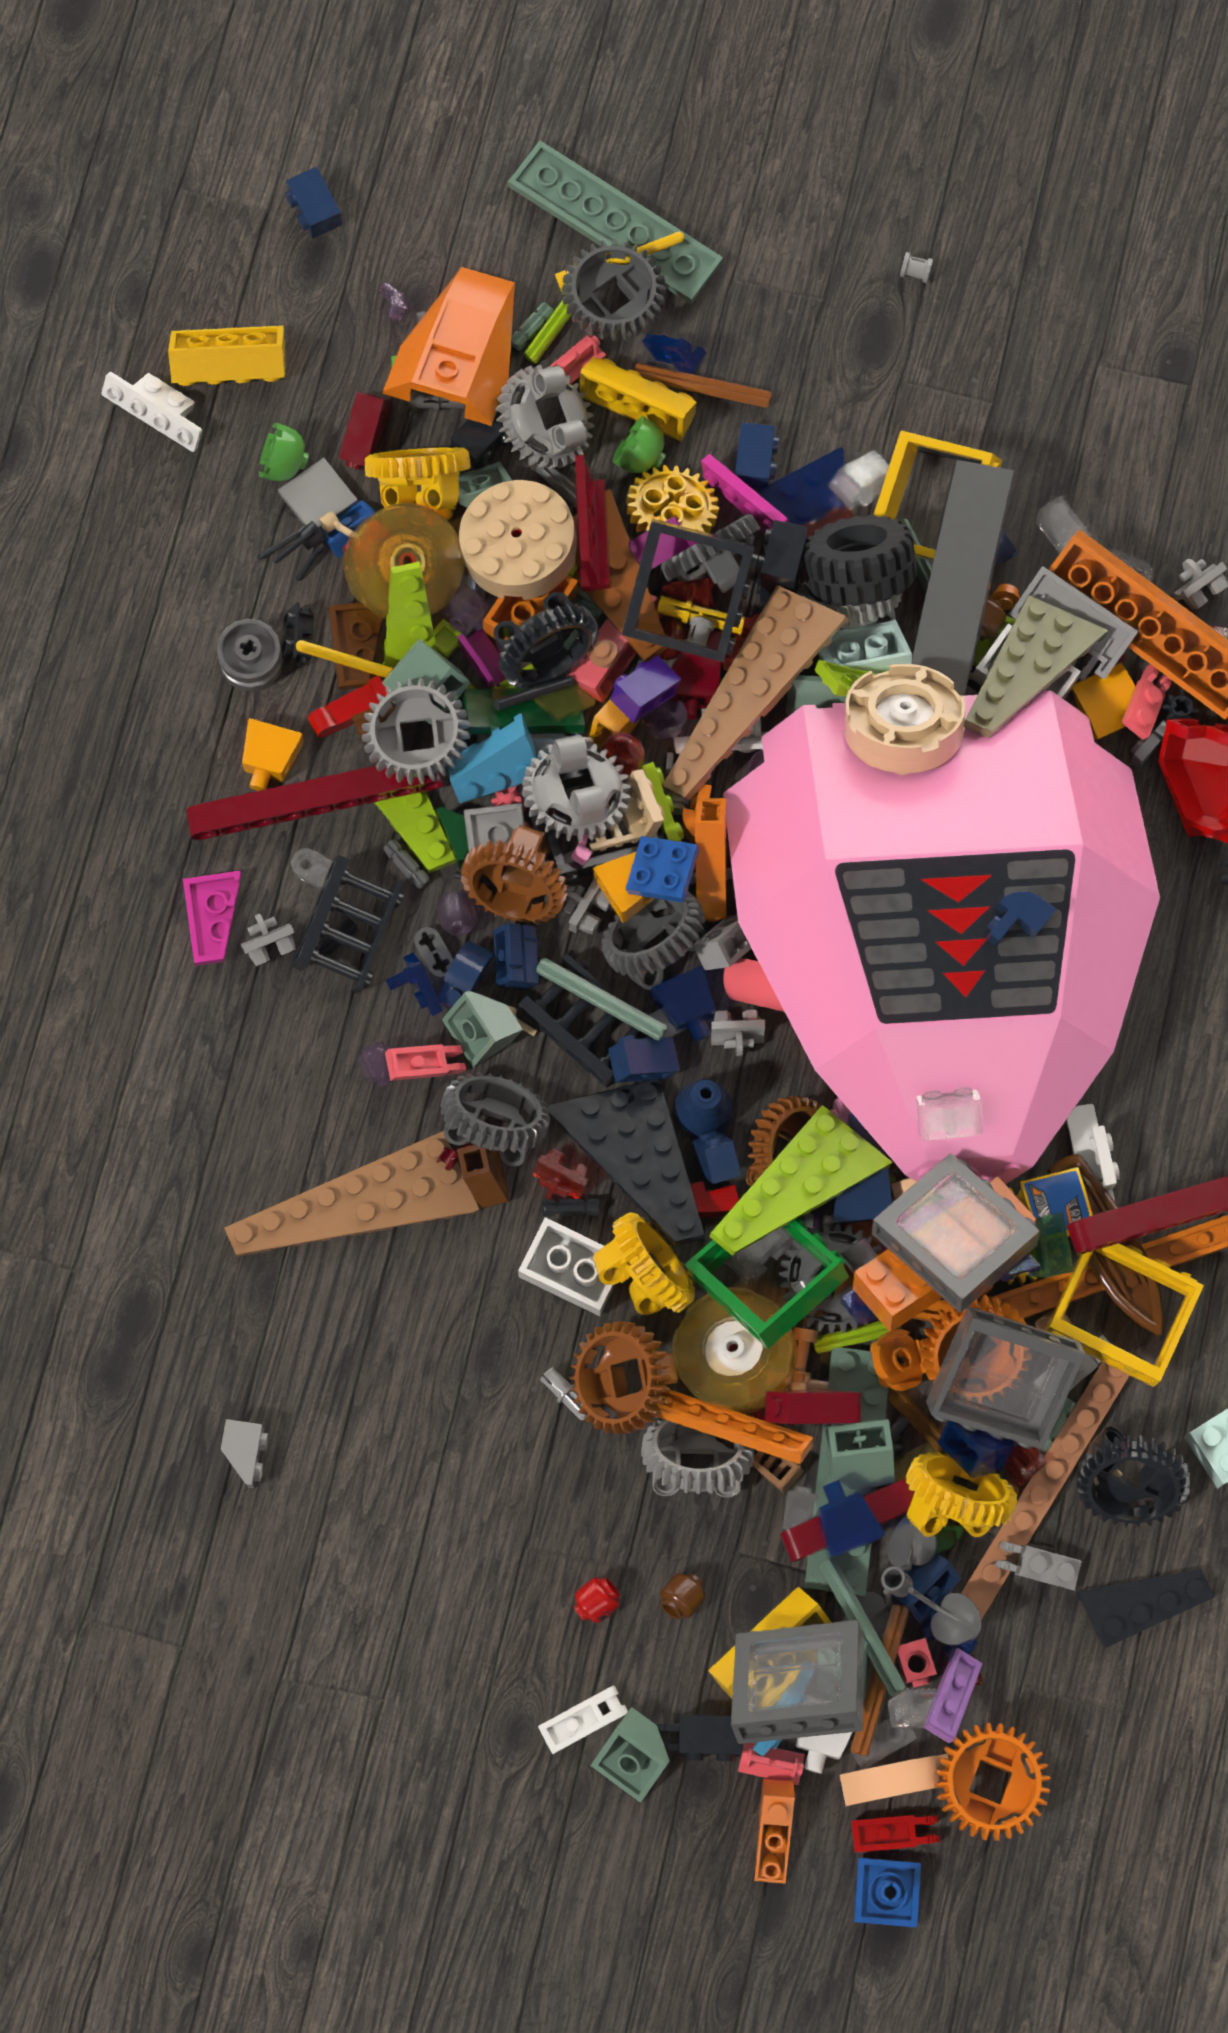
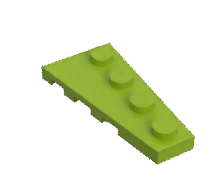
(420, 828)

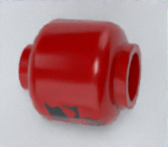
(596, 1600)

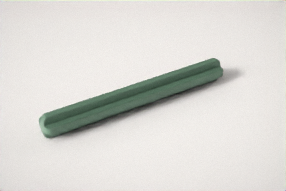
(601, 999)
(854, 1611)

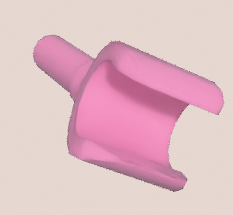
(581, 853)

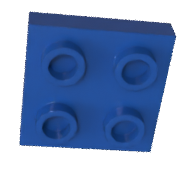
(662, 869)
(887, 1892)

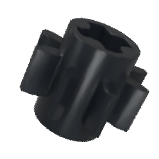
(1178, 703)

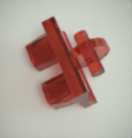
(695, 590)
(559, 1178)

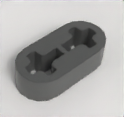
(439, 950)

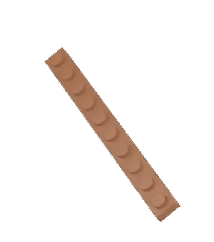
(1046, 1483)

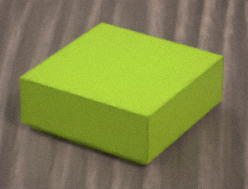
(446, 638)

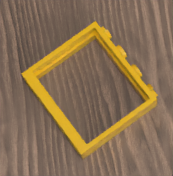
(900, 469)
(1110, 1354)

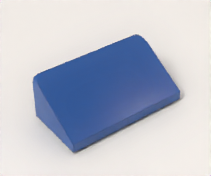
(351, 519)

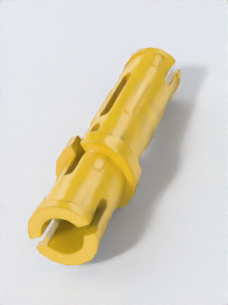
(687, 610)

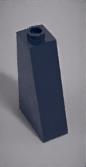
(868, 1198)

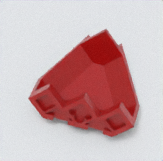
(1197, 775)

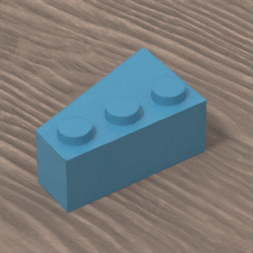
(494, 763)

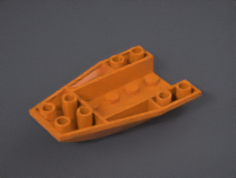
(460, 346)

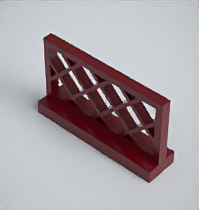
(592, 529)

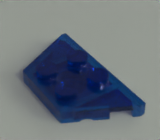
(805, 492)

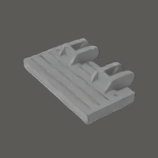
(1059, 593)

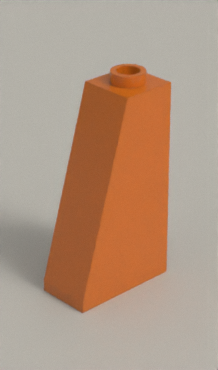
(712, 857)

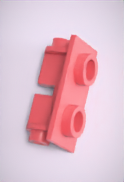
(579, 356)
(775, 1764)

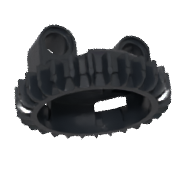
(550, 657)
(1161, 1478)

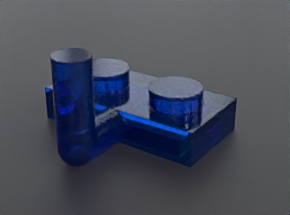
(674, 351)
(416, 975)

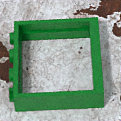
(768, 1333)

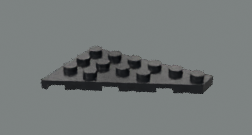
(637, 1147)

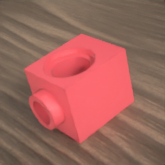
(920, 1649)

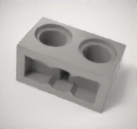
(722, 944)

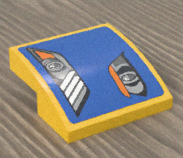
(1057, 1193)

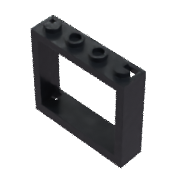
(740, 590)
(574, 871)

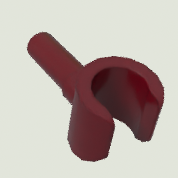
(693, 708)
(450, 1156)

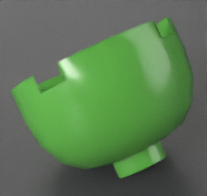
(641, 448)
(283, 454)

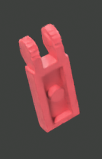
(1146, 702)
(423, 1061)

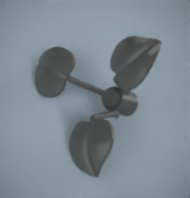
(955, 1619)

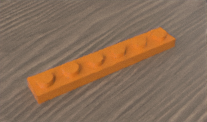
(735, 1427)

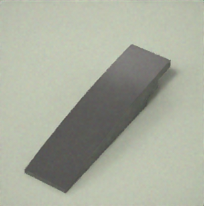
(963, 571)

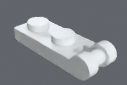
(581, 1720)

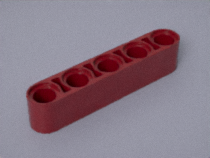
(885, 1505)

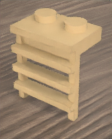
(642, 815)

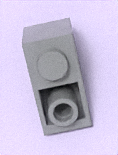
(242, 1447)

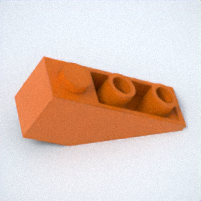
(774, 1830)

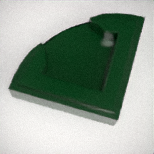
(948, 1537)

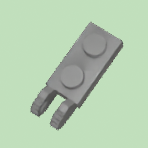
(1042, 1565)

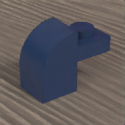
(1023, 909)
(465, 973)

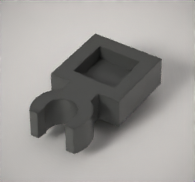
(1144, 749)

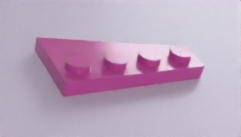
(740, 494)

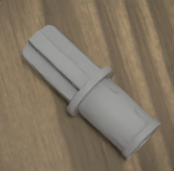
(561, 1389)

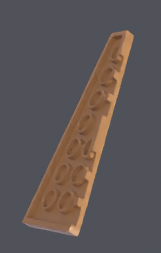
(772, 656)
(373, 1198)

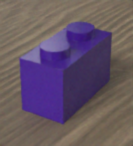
(645, 688)

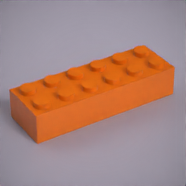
(898, 1292)

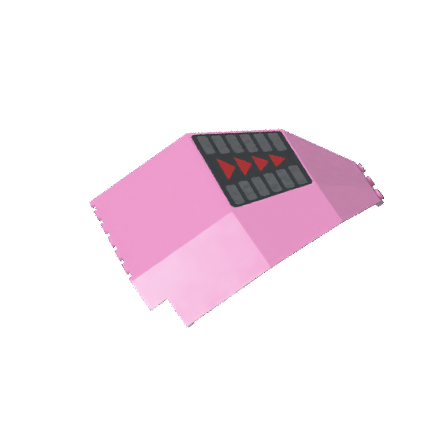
(877, 909)

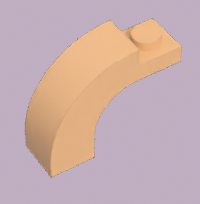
(891, 1780)

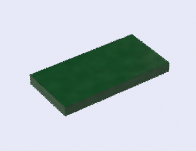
(485, 718)

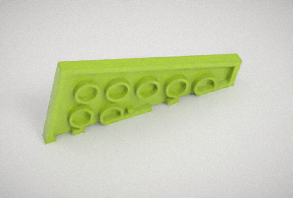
(808, 1173)

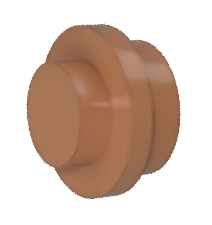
(604, 654)

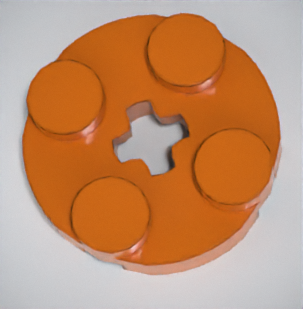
(885, 1361)

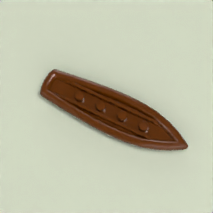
(1130, 1290)

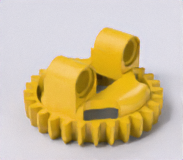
(431, 468)
(629, 1257)
(940, 1498)

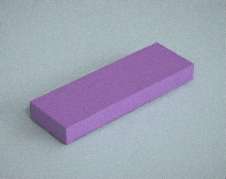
(953, 1695)

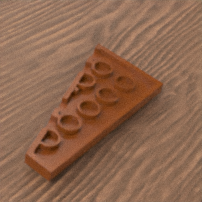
(623, 570)

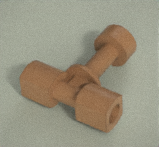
(801, 1378)

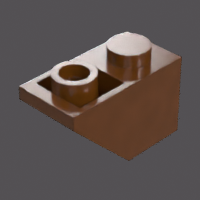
(483, 1175)

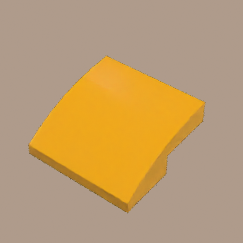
(1104, 700)

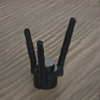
(309, 536)

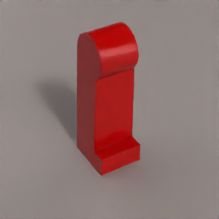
(339, 713)

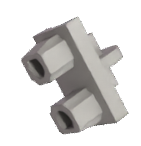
(1211, 576)
(581, 918)
(256, 946)
(738, 1033)

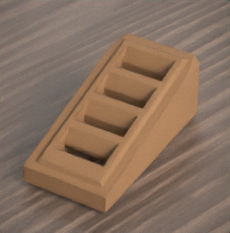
(787, 1481)

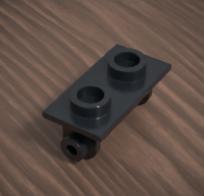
(297, 623)

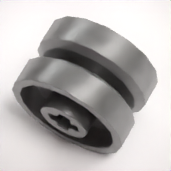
(250, 655)

